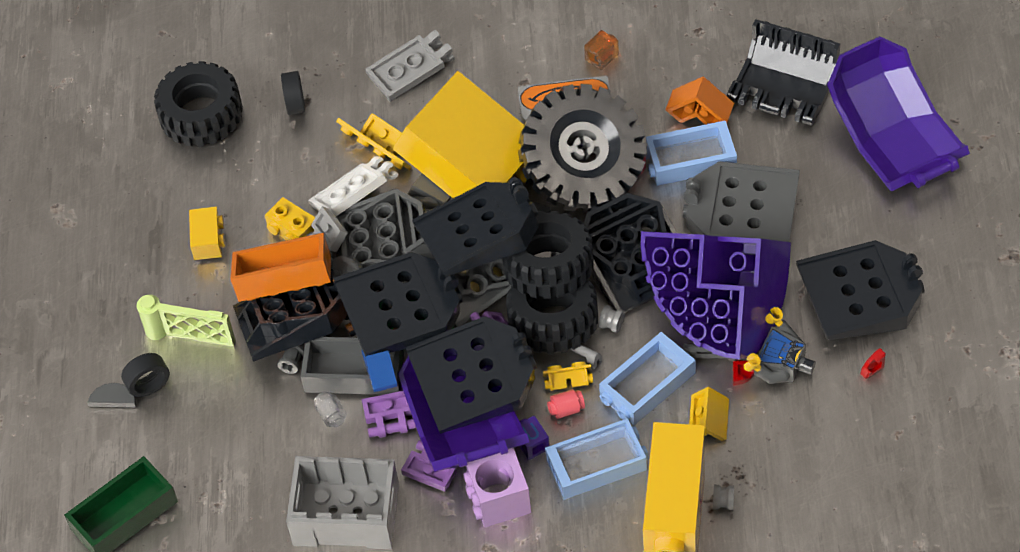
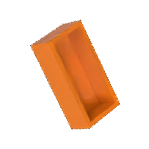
(281, 267)

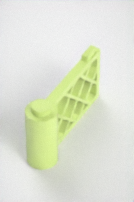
(159, 322)

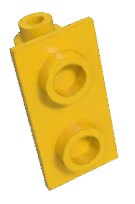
(559, 375)

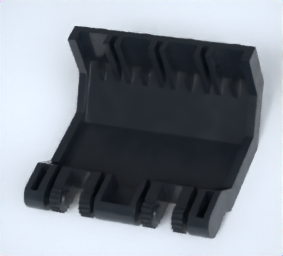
(786, 72)

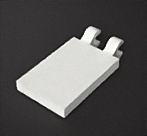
(353, 186)

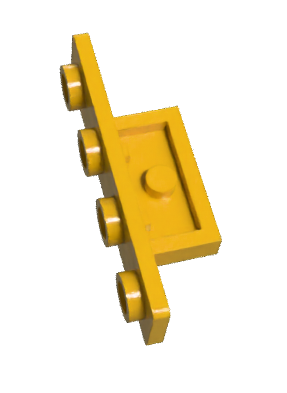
(379, 135)

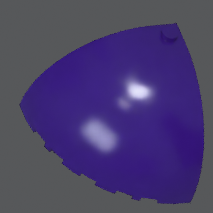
(717, 287)

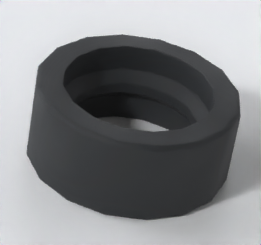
(293, 92)
(138, 367)

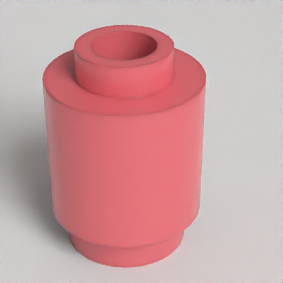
(566, 403)

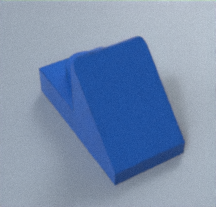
(380, 371)

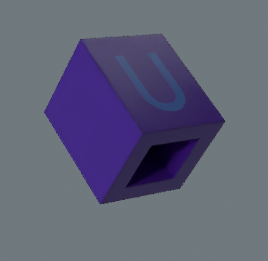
(537, 437)

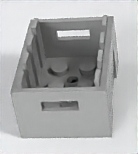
(343, 485)

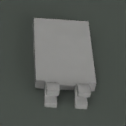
(409, 65)

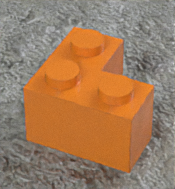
(699, 100)

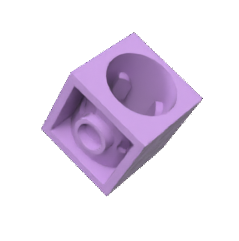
(500, 506)

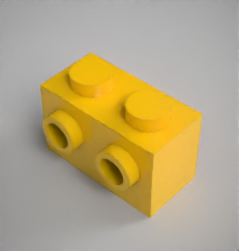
(288, 220)
(206, 233)

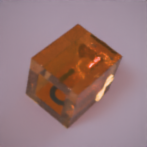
(601, 49)

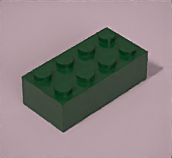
(121, 507)

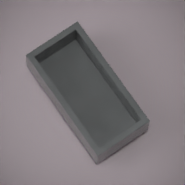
(339, 367)

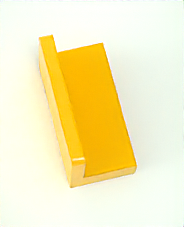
(710, 410)

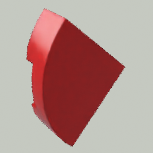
(873, 364)
(740, 373)

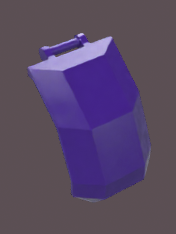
(892, 115)
(465, 443)

